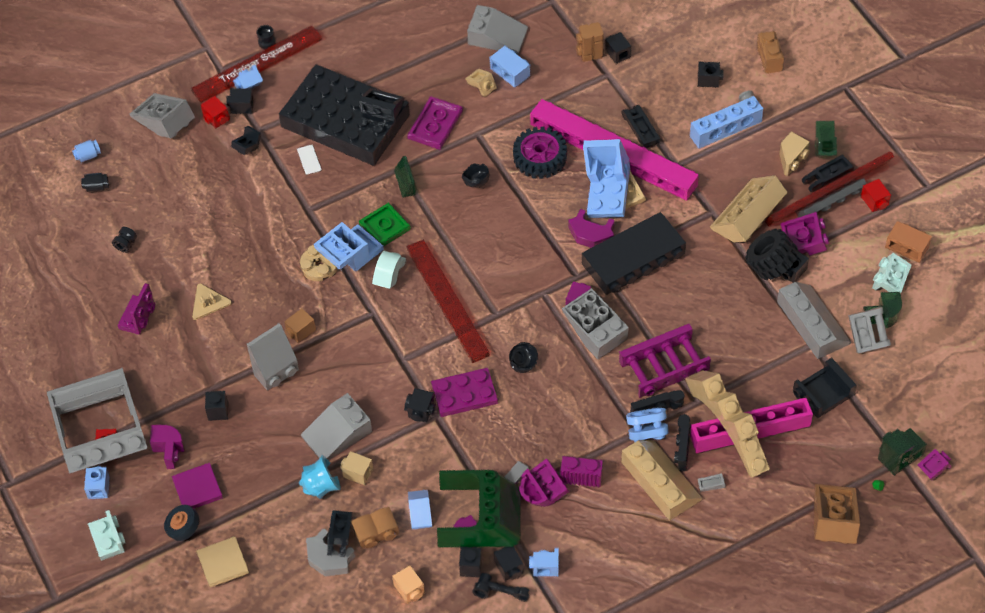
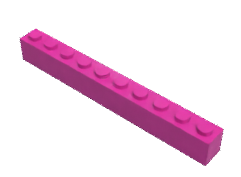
(643, 163)

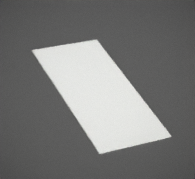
(309, 159)

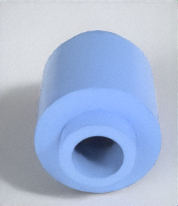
(86, 150)

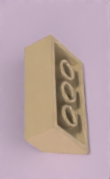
(749, 209)
(659, 478)

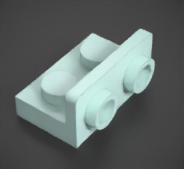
(891, 273)
(106, 537)

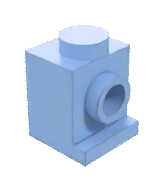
(248, 79)
(544, 563)

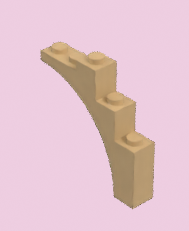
(739, 425)

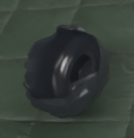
(476, 175)
(523, 357)

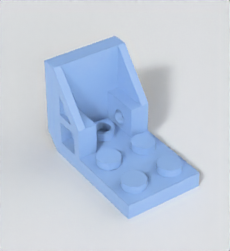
(609, 177)

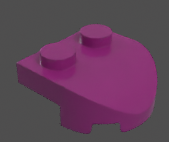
(542, 485)

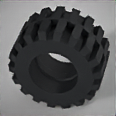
(771, 254)

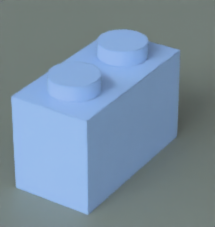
(510, 66)

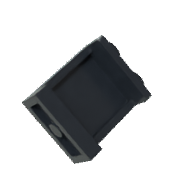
(825, 388)

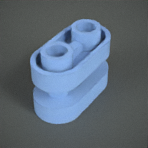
(656, 430)

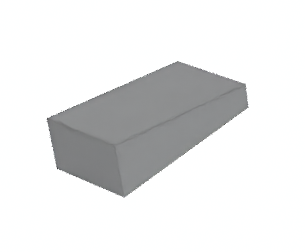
(516, 472)
(711, 482)

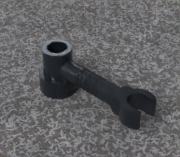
(485, 585)

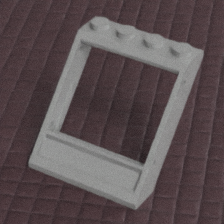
(87, 393)

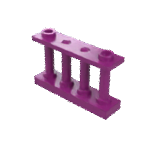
(663, 342)

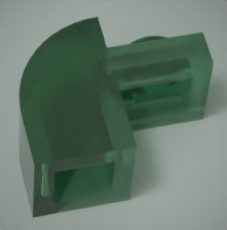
(825, 139)
(891, 306)

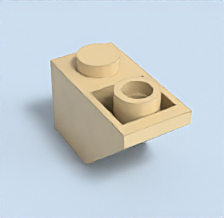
(792, 151)

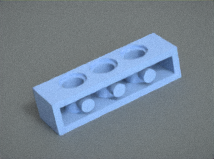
(726, 122)

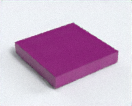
(197, 486)

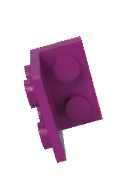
(137, 311)

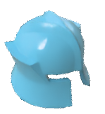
(317, 479)

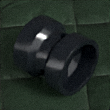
(265, 36)
(124, 239)

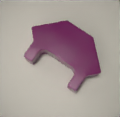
(589, 233)

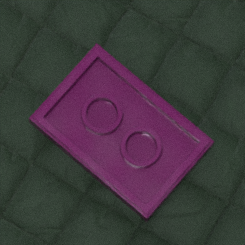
(435, 122)

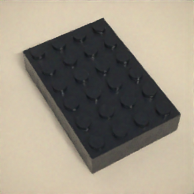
(329, 113)

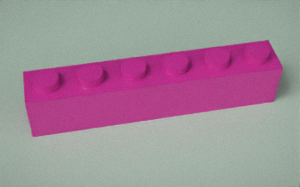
(768, 420)

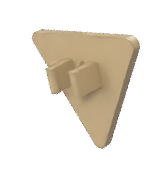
(208, 302)

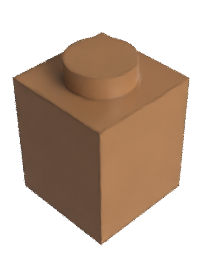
(299, 326)

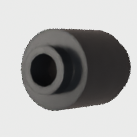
(95, 182)

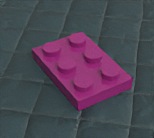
(464, 392)

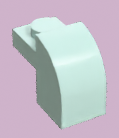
(387, 269)

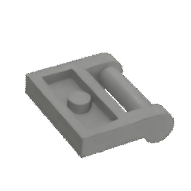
(863, 331)

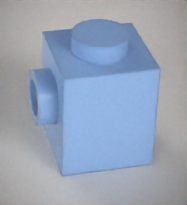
(97, 482)

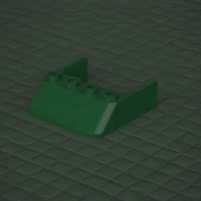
(498, 510)

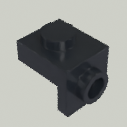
(247, 142)

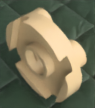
(309, 268)

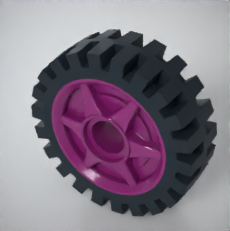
(540, 152)

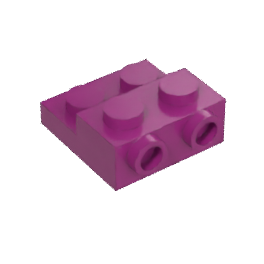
(807, 233)

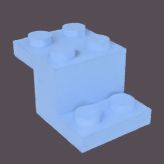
(348, 246)

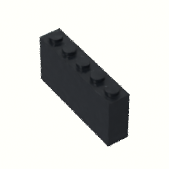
(633, 253)

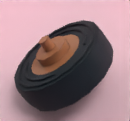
(181, 522)

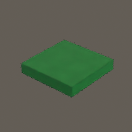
(385, 224)

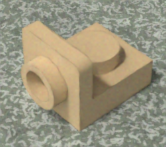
(483, 81)

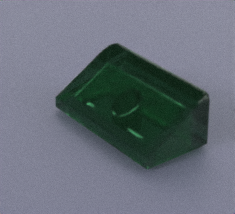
(405, 178)

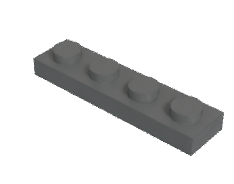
(836, 196)

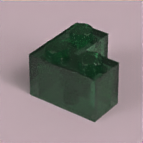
(900, 449)

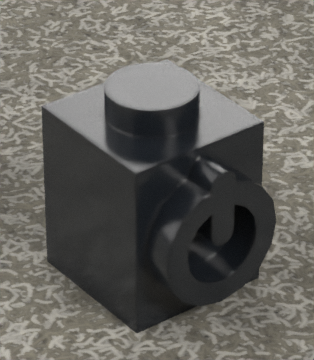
(420, 405)

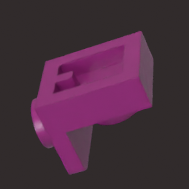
(935, 464)

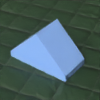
(419, 509)

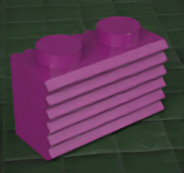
(581, 471)

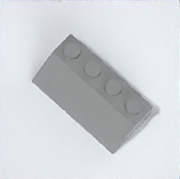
(812, 319)

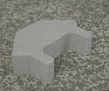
(321, 561)

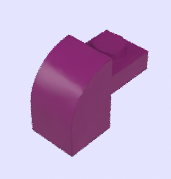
(167, 440)

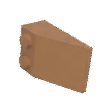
(836, 514)

